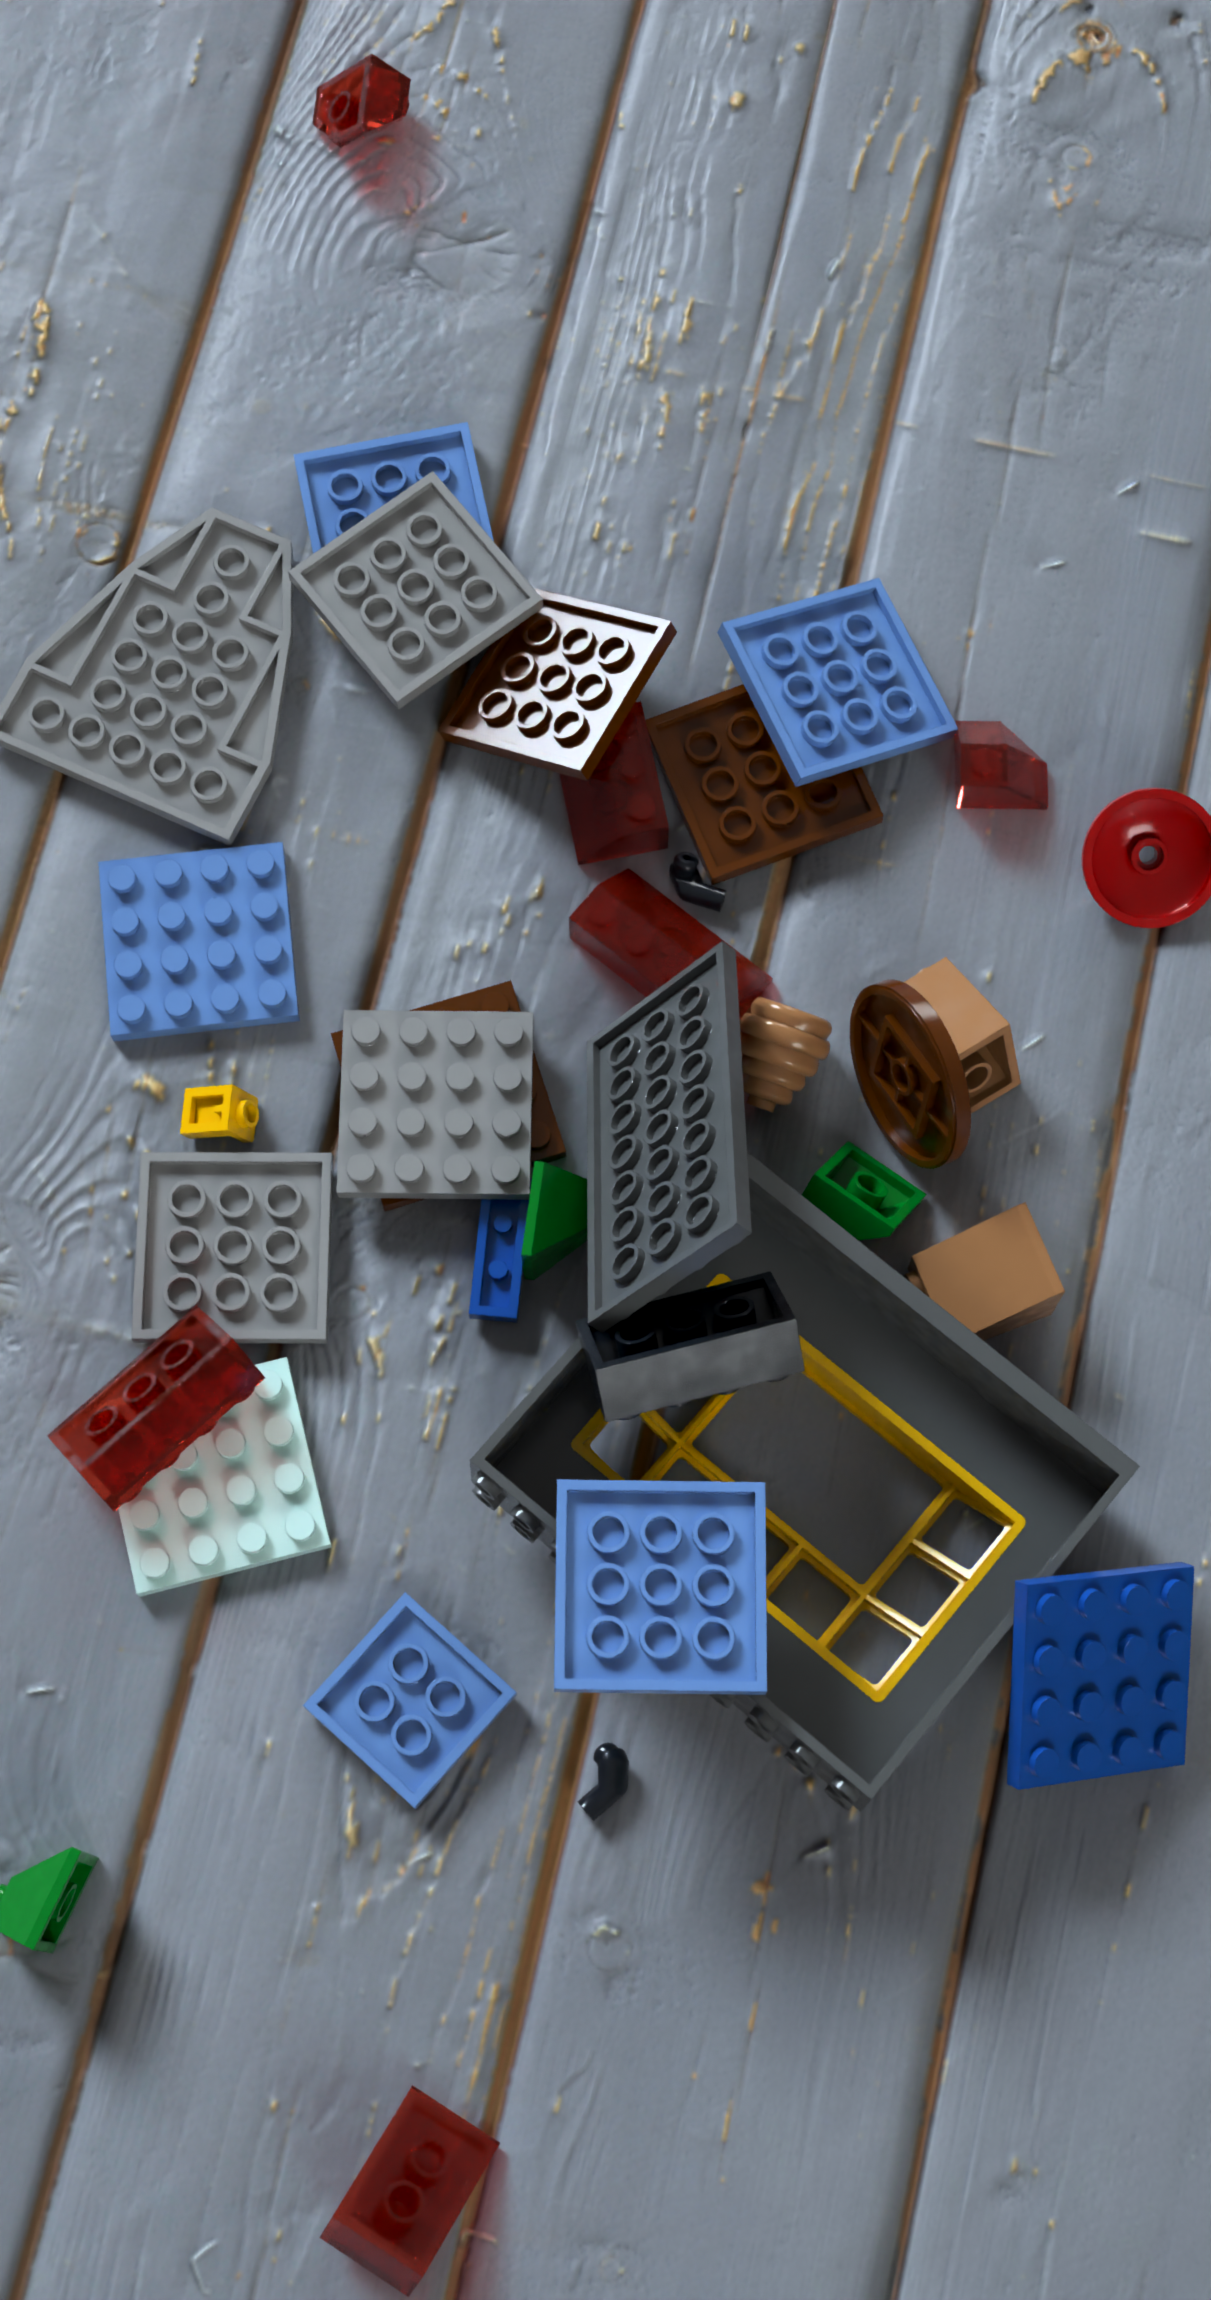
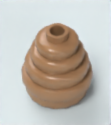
(780, 1051)

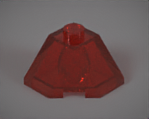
(361, 101)
(997, 769)

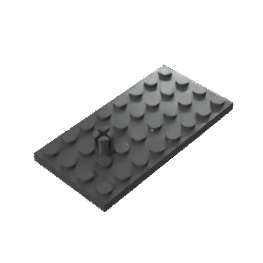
(665, 1139)

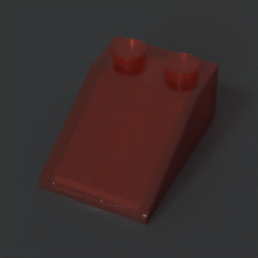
(410, 2191)

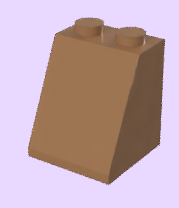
(976, 1029)
(991, 1274)

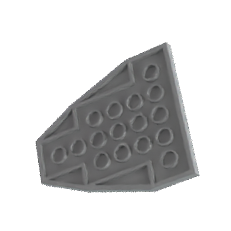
(169, 678)

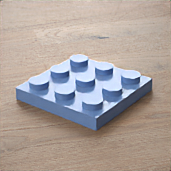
(410, 1700)

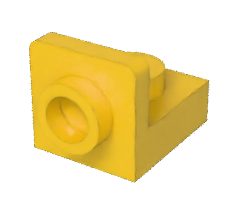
(219, 1113)

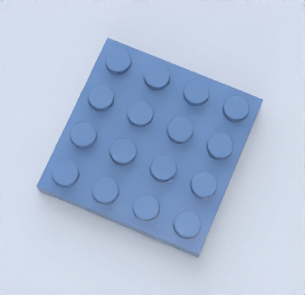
(358, 478)
(837, 681)
(198, 941)
(660, 1587)

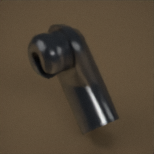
(690, 886)
(612, 1780)

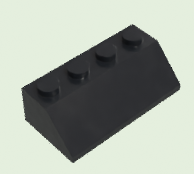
(693, 1347)

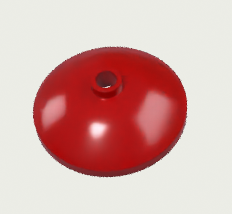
(1170, 883)

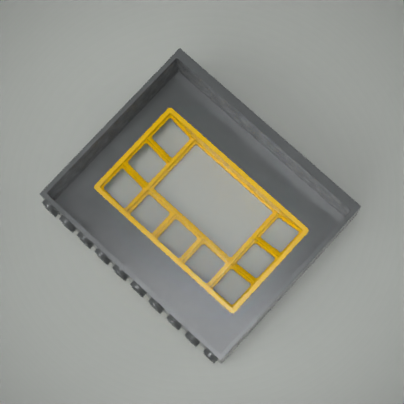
(927, 1393)

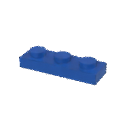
(498, 1260)

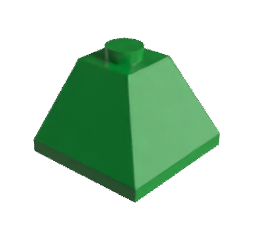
(862, 1194)
(554, 1218)
(43, 1898)

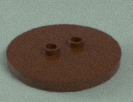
(910, 1074)

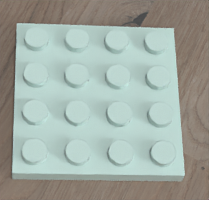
(231, 1496)

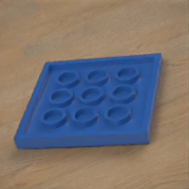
(1099, 1674)

